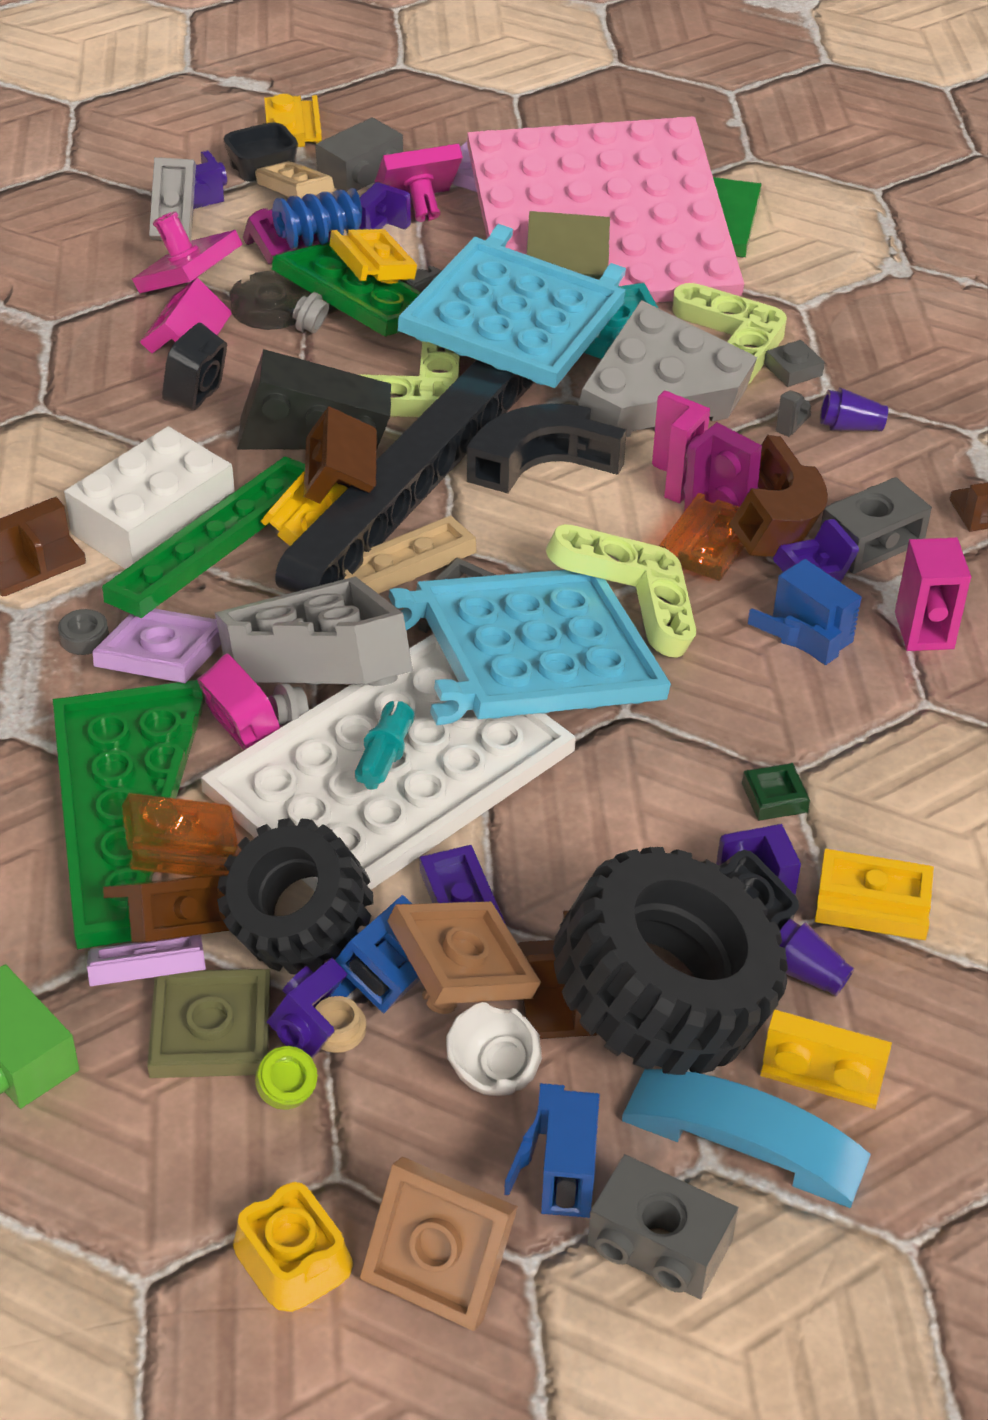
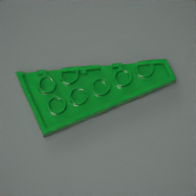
(105, 751)

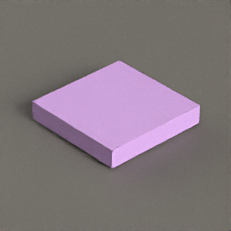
(159, 645)

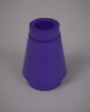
(852, 412)
(813, 958)

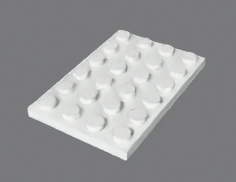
(429, 794)

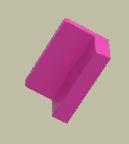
(184, 310)
(675, 426)

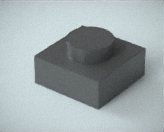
(794, 363)

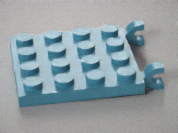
(514, 309)
(532, 644)

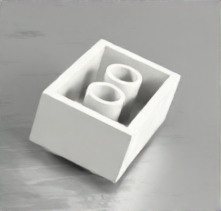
(147, 496)

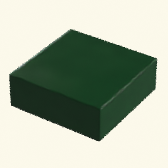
(775, 791)

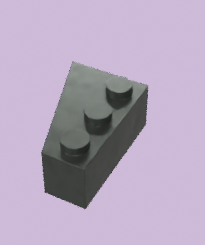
(294, 393)

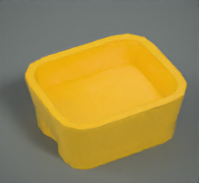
(291, 1248)

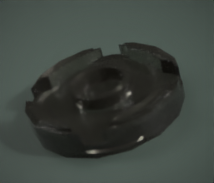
(266, 300)

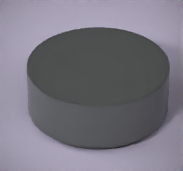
(82, 631)

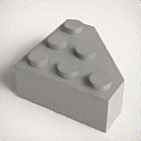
(660, 355)
(319, 636)

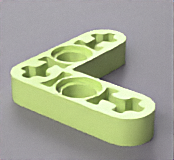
(749, 324)
(422, 390)
(643, 565)

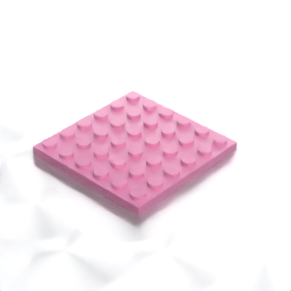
(637, 172)

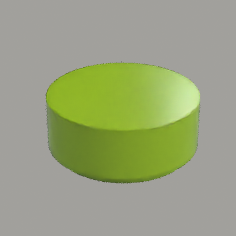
(286, 1077)

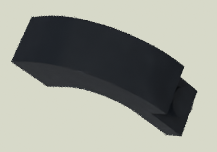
(538, 436)

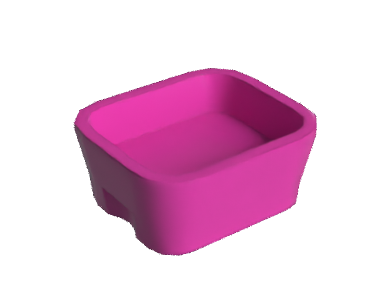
(238, 702)

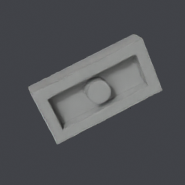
(173, 191)

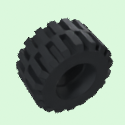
(273, 864)

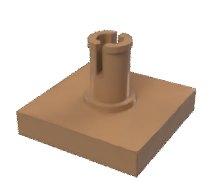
(462, 954)
(438, 1243)

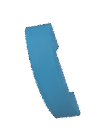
(753, 1124)

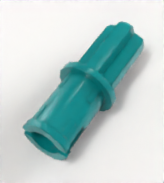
(384, 744)

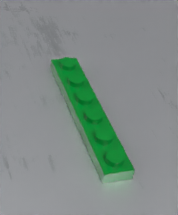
(201, 542)

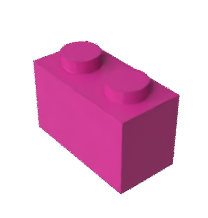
(932, 594)

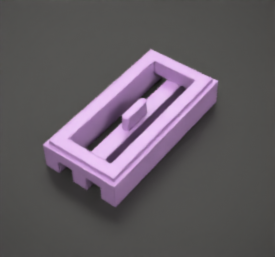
(145, 960)

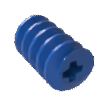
(316, 216)

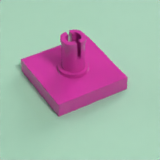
(422, 175)
(185, 257)

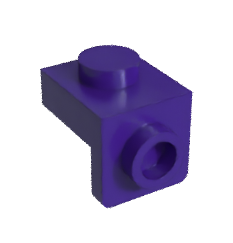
(209, 181)
(384, 206)
(830, 551)
(296, 1017)

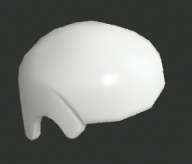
(493, 1049)

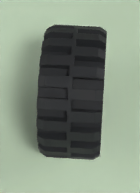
(642, 1001)

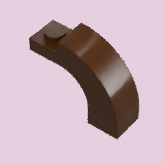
(785, 503)

